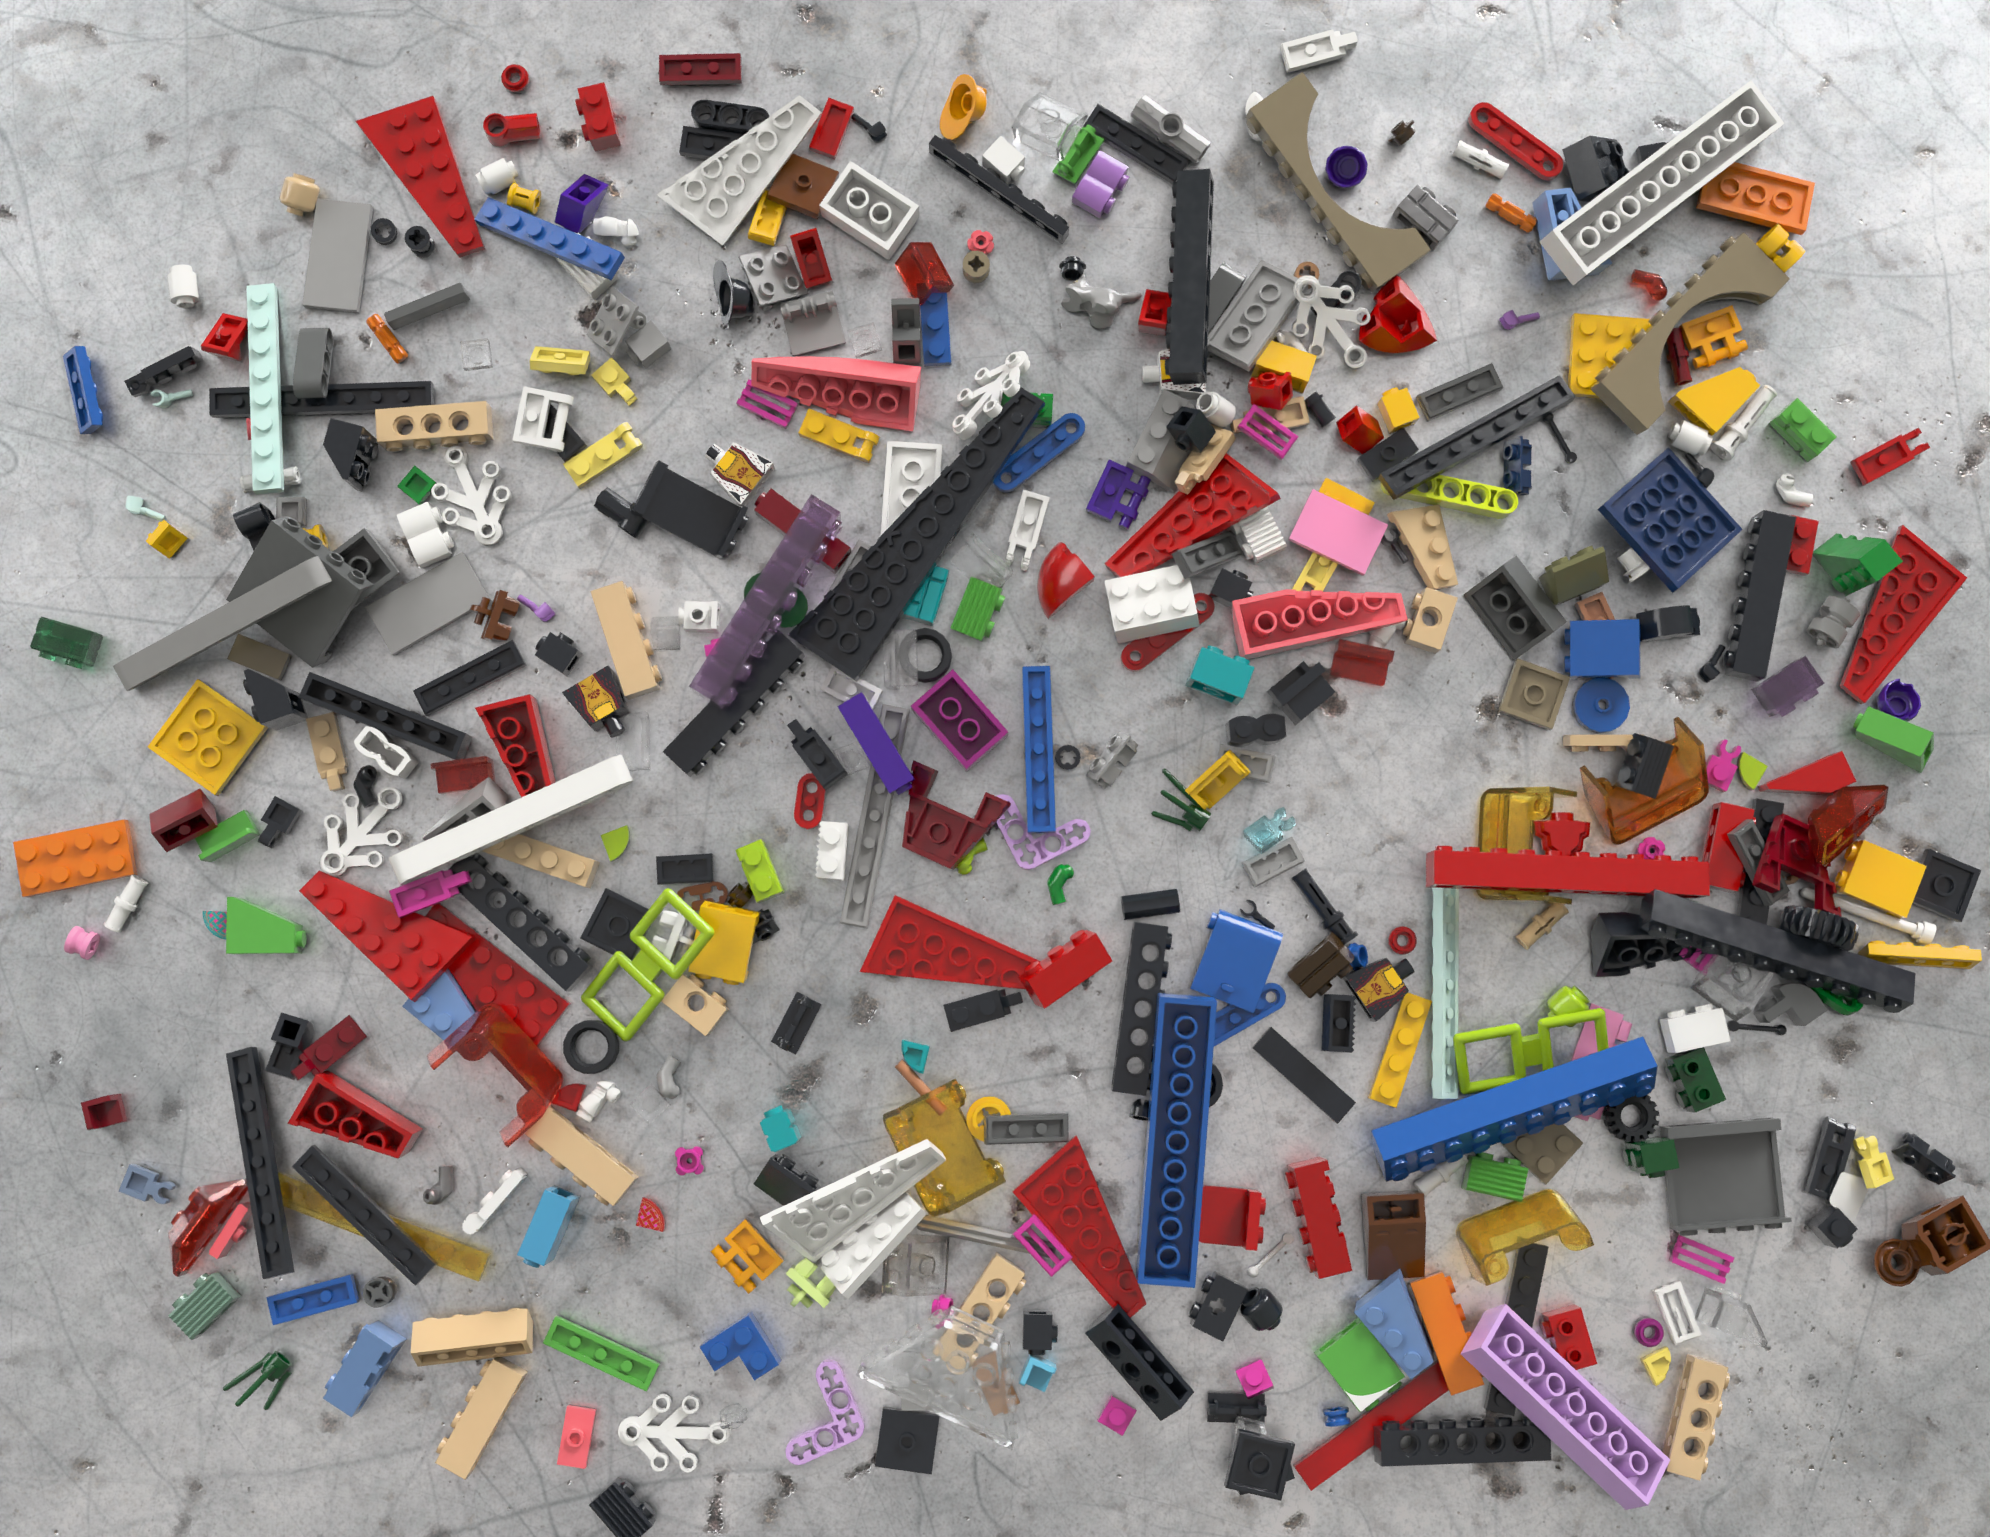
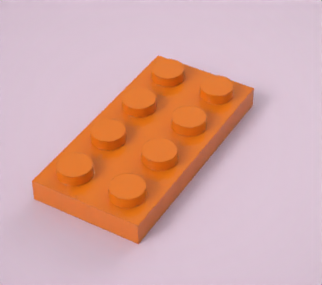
(1759, 197)
(75, 858)

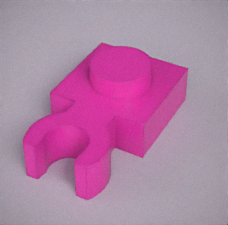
(1720, 769)

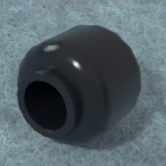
(1261, 1309)

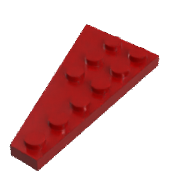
(422, 158)
(1187, 519)
(406, 949)
(1074, 1211)

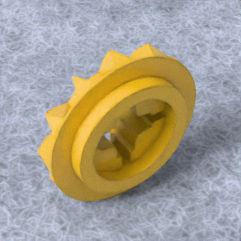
(975, 1114)

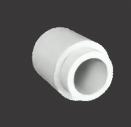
(497, 176)
(182, 286)
(1216, 408)
(1690, 438)

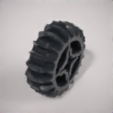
(1820, 926)

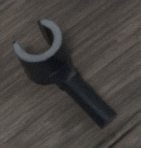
(875, 132)
(1705, 474)
(1395, 545)
(1709, 671)
(1257, 915)

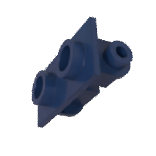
(1516, 454)

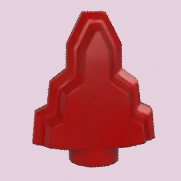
(1562, 833)

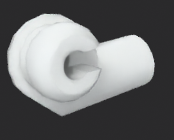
(1790, 495)

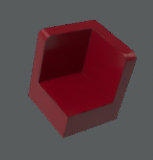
(103, 1111)

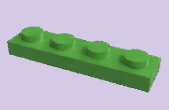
(601, 1353)

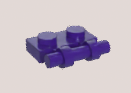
(1110, 490)

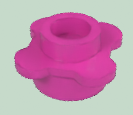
(683, 1154)

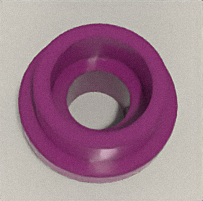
(1657, 1332)

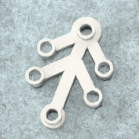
(1327, 317)
(990, 393)
(475, 499)
(358, 834)
(669, 1432)

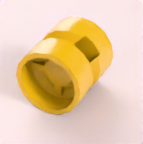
(1776, 239)

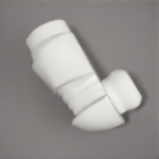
(612, 227)
(1381, 636)
(596, 1100)

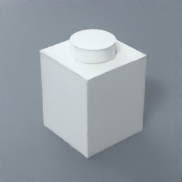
(1004, 160)

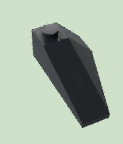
(1622, 946)

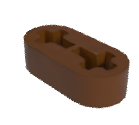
(702, 889)

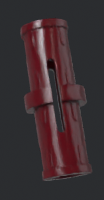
(1682, 373)

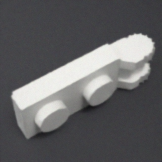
(1027, 526)
(494, 1201)

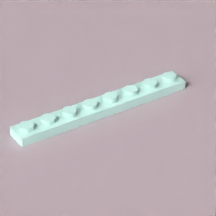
(265, 389)
(1445, 991)

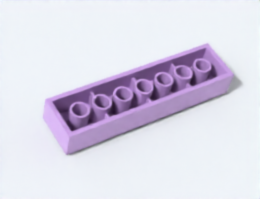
(1565, 1407)

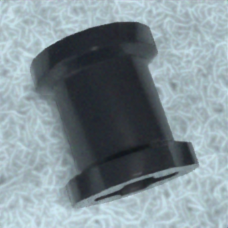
(414, 235)

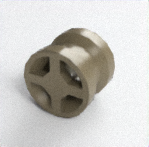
(976, 273)

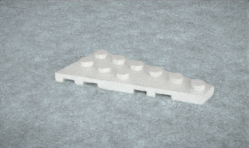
(733, 179)
(837, 1210)

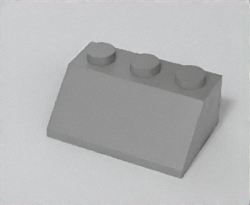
(1156, 450)

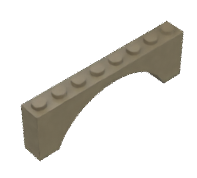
(1372, 250)
(1632, 382)

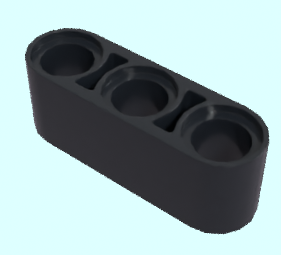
(722, 110)

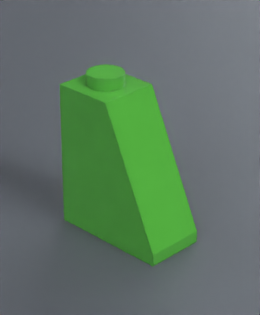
(1895, 738)
(260, 931)

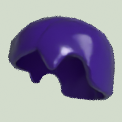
(1346, 166)
(1899, 700)

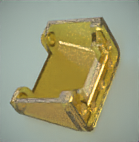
(966, 1170)
(1516, 1224)

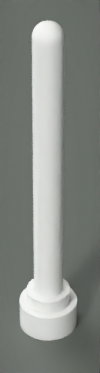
(1922, 932)

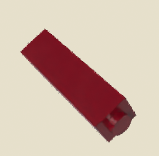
(781, 514)

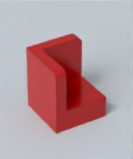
(1360, 430)

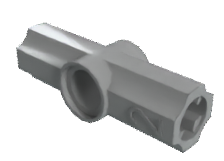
(1156, 118)

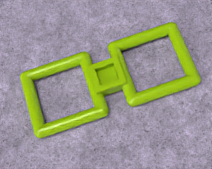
(647, 964)
(1526, 1050)

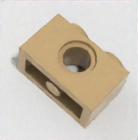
(1441, 608)
(679, 1001)

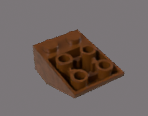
(1394, 1233)

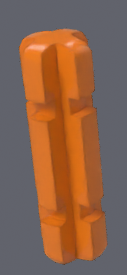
(1511, 212)
(387, 338)

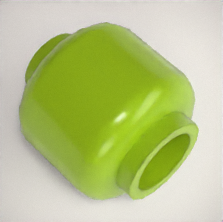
(1567, 1001)

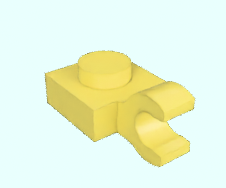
(614, 380)
(1875, 1165)

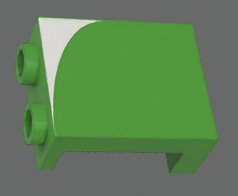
(1360, 1365)

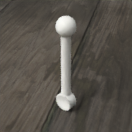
(1287, 1238)

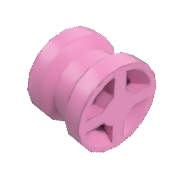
(82, 942)

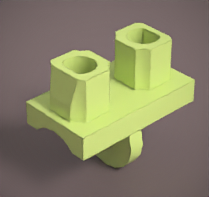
(800, 1275)

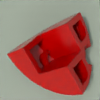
(1397, 321)
(1060, 579)

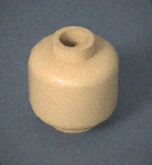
(299, 194)

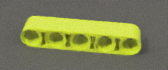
(1462, 500)

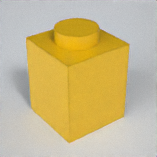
(1397, 409)

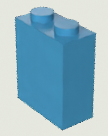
(548, 1226)

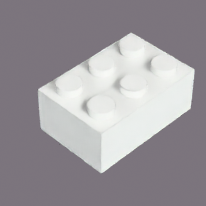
(869, 210)
(1151, 604)

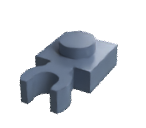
(142, 1184)

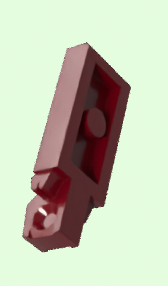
(329, 1048)

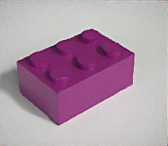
(959, 720)

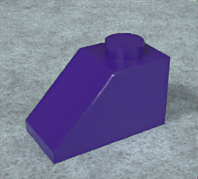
(580, 203)

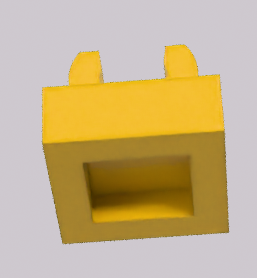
(166, 539)

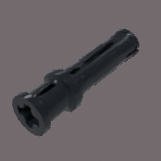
(1332, 919)

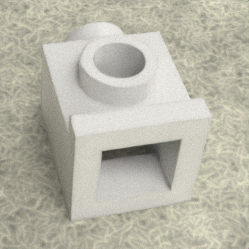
(707, 624)

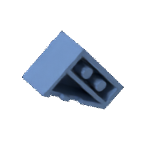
(1550, 211)
(442, 1006)
(1395, 1323)
(363, 1367)

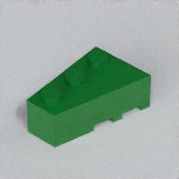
(1856, 562)

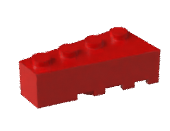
(520, 741)
(353, 1116)
(1318, 1217)

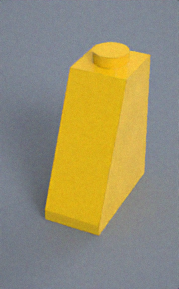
(1715, 399)

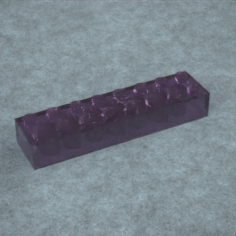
(766, 602)

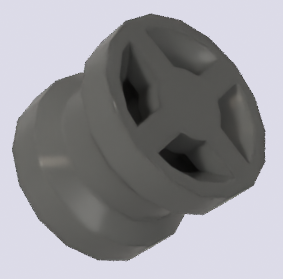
(375, 1296)

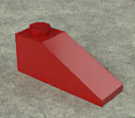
(1816, 778)

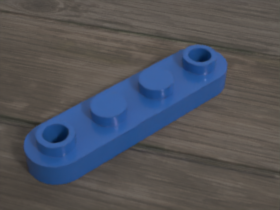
(1040, 451)
(1233, 1019)

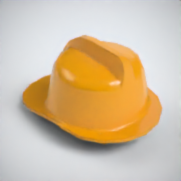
(963, 106)

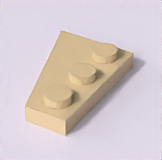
(1427, 540)

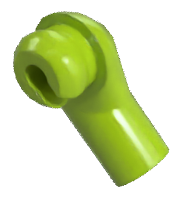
(965, 865)

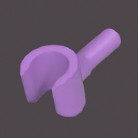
(1510, 319)
(544, 612)

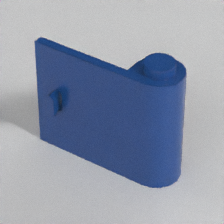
(1239, 956)

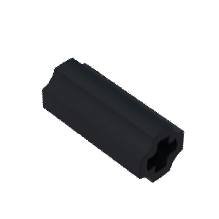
(1150, 904)

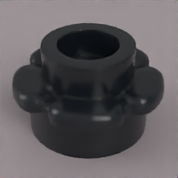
(1072, 268)

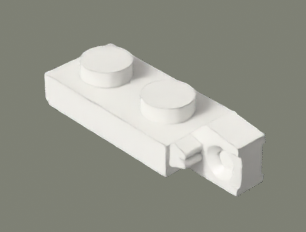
(1316, 49)

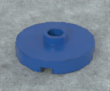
(1591, 715)

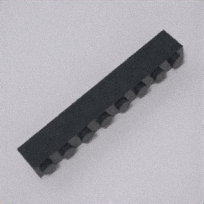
(1190, 277)

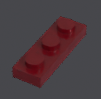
(700, 69)

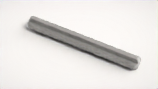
(978, 1234)

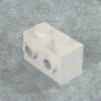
(1694, 1029)

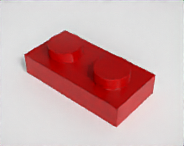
(1802, 546)

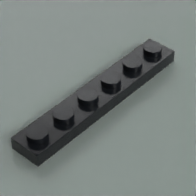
(1007, 194)
(1750, 903)
(364, 1215)
(1523, 1300)

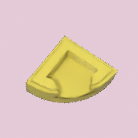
(1657, 1365)

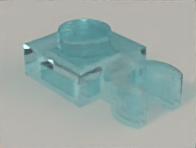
(1266, 832)

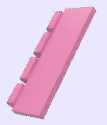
(1616, 1030)

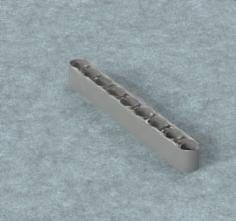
(222, 623)

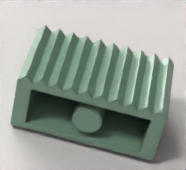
(204, 1305)

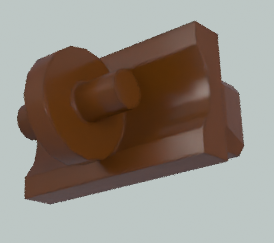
(500, 604)

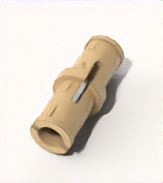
(1541, 925)

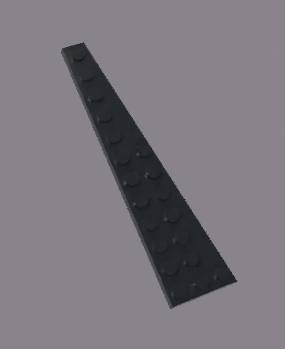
(878, 590)

